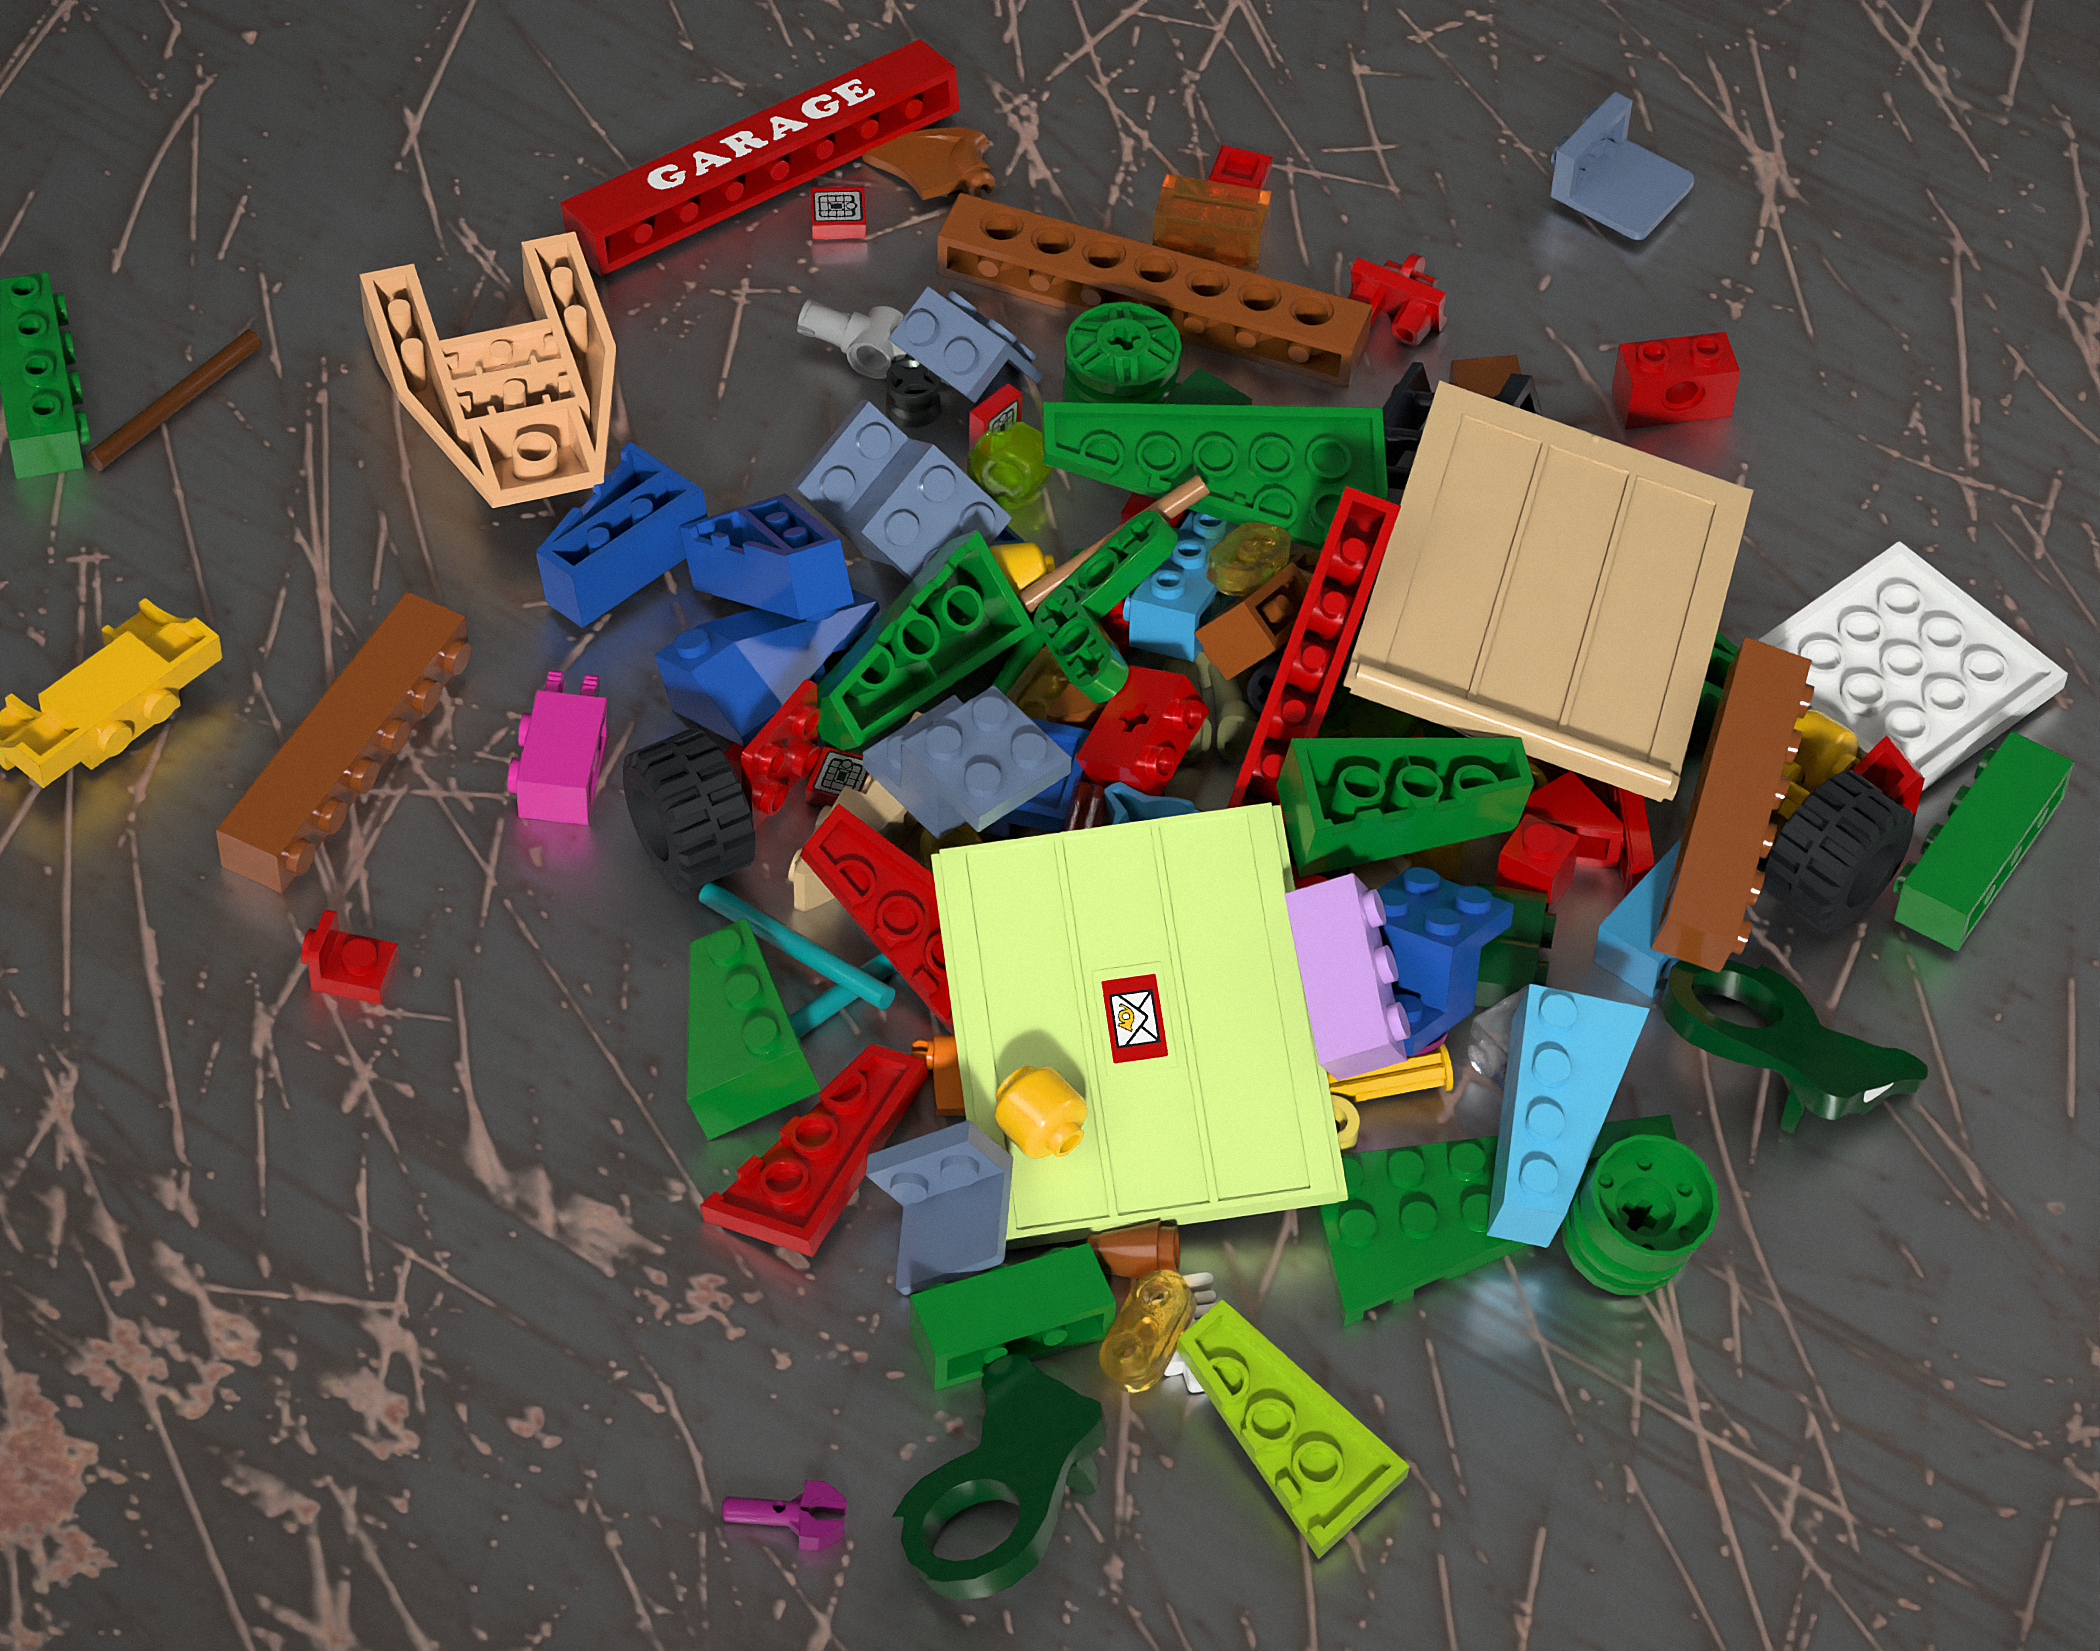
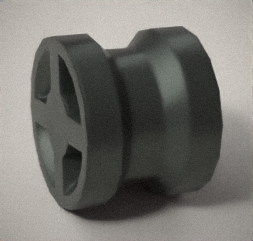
(912, 393)

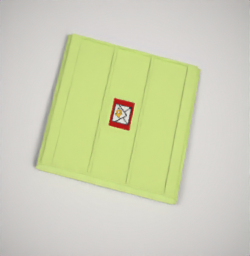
(1166, 996)

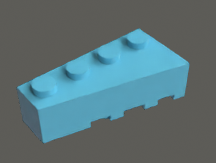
(1556, 1095)

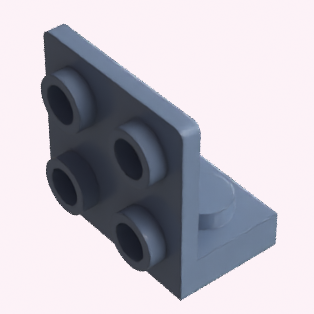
(952, 1202)

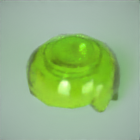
(1010, 466)

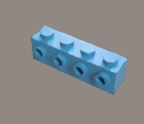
(1177, 594)

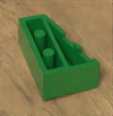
(740, 1035)

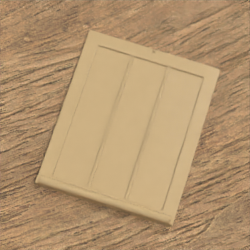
(1551, 592)

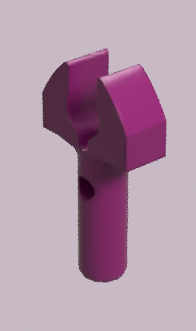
(795, 1514)

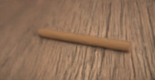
(1167, 507)

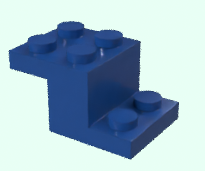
(1437, 946)

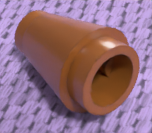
(1137, 1249)

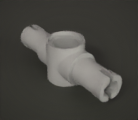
(859, 335)

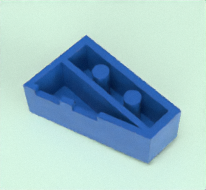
(618, 537)
(769, 559)

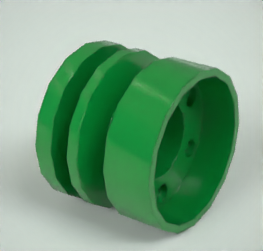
(1121, 355)
(1656, 1190)

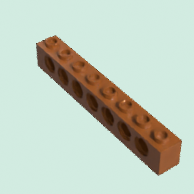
(1203, 299)

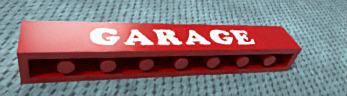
(761, 156)

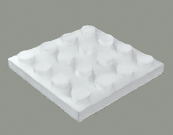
(1916, 662)

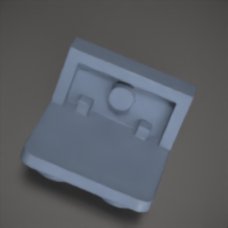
(1614, 177)
(960, 343)

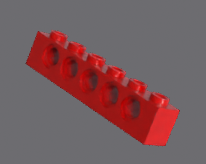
(1317, 641)

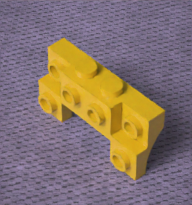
(108, 696)

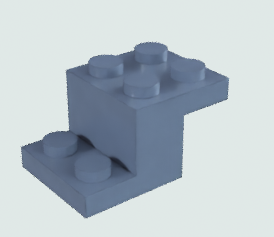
(894, 493)
(967, 762)

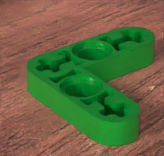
(1084, 600)

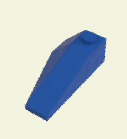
(748, 664)

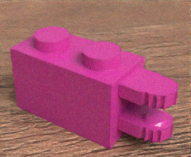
(561, 752)

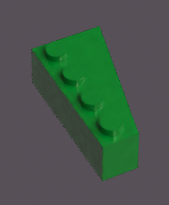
(924, 642)
(1397, 796)

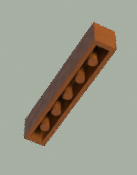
(344, 743)
(1733, 806)

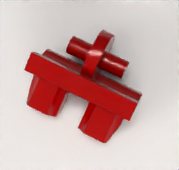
(1402, 293)

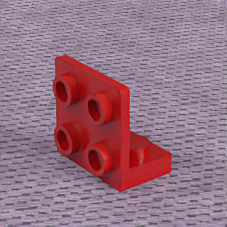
(779, 753)

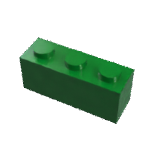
(1008, 1310)

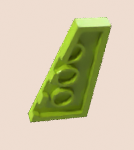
(1297, 1435)

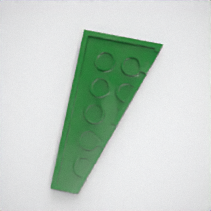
(1255, 460)
(1425, 1215)

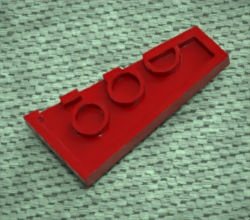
(888, 899)
(822, 1157)

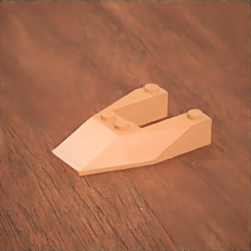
(510, 404)

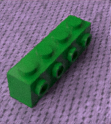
(34, 379)
(1982, 840)

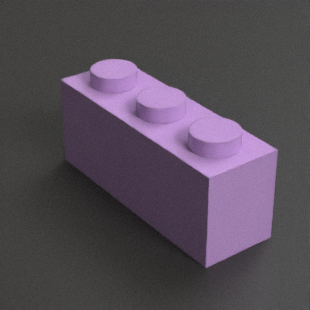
(1347, 976)

